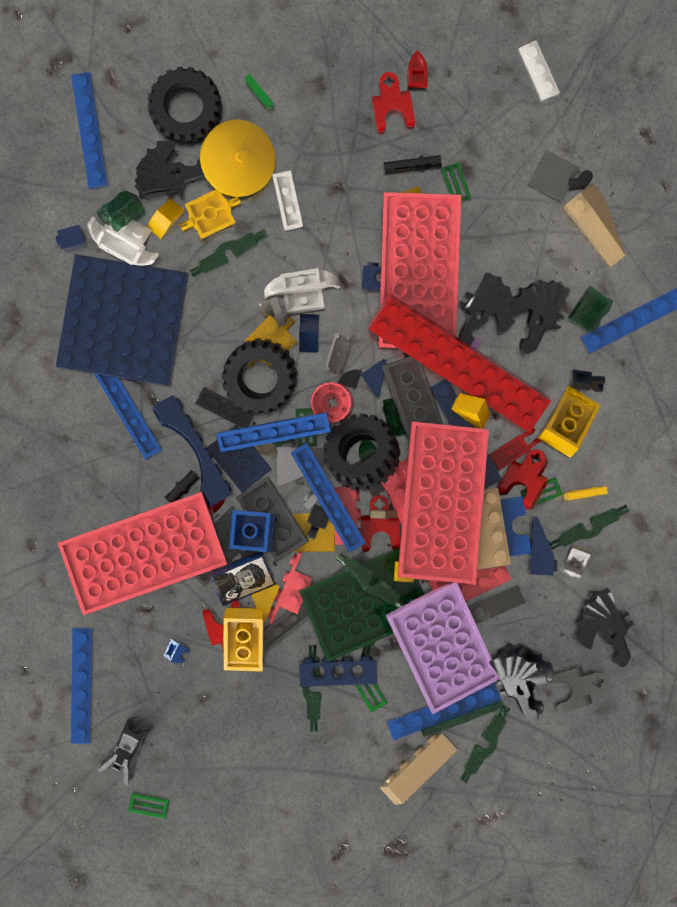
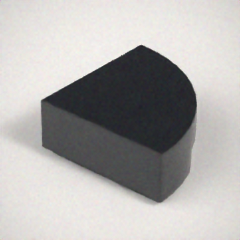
(350, 378)

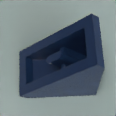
(309, 333)
(374, 378)

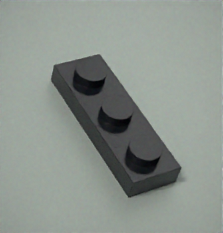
(224, 408)

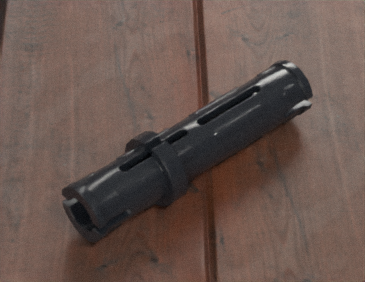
(412, 164)

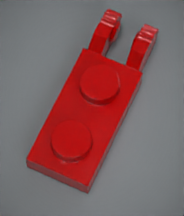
(512, 450)

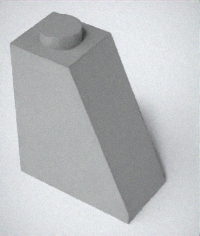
(287, 467)

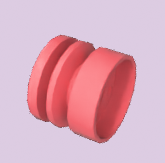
(327, 391)

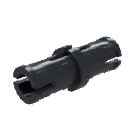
(182, 487)

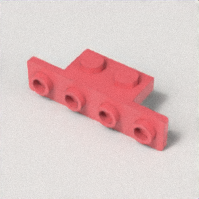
(289, 597)

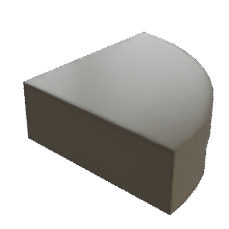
(267, 449)
(383, 514)

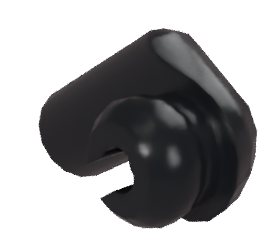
(582, 181)

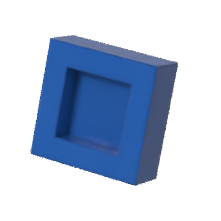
(174, 651)

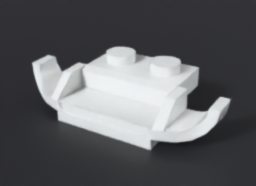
(126, 243)
(302, 289)

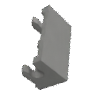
(338, 354)

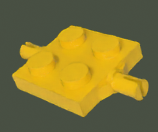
(210, 213)
(270, 330)

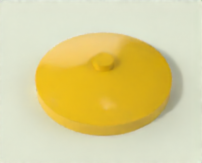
(237, 158)

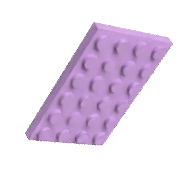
(443, 646)

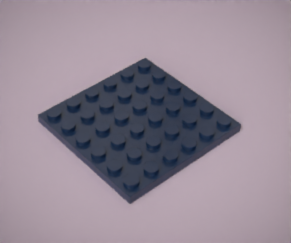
(122, 320)

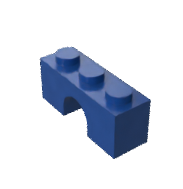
(511, 509)

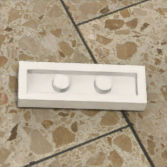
(539, 70)
(287, 200)

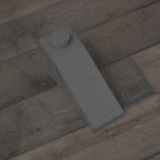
(496, 604)

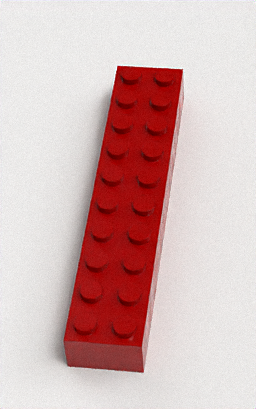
(459, 362)

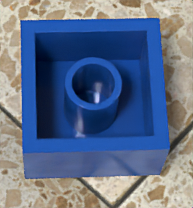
(252, 531)

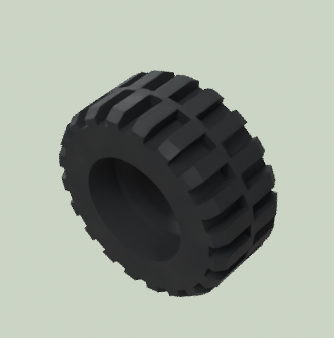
(177, 80)
(242, 394)
(371, 472)

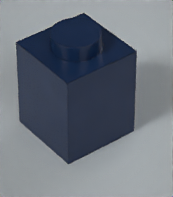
(70, 238)

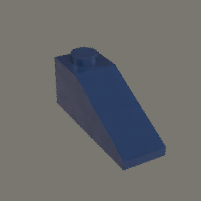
(541, 554)

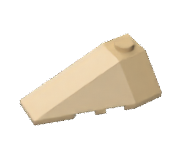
(594, 219)

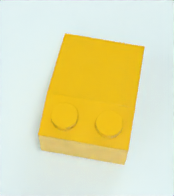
(569, 422)
(243, 639)

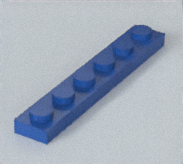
(89, 130)
(630, 321)
(129, 415)
(274, 431)
(328, 497)
(81, 685)
(424, 718)

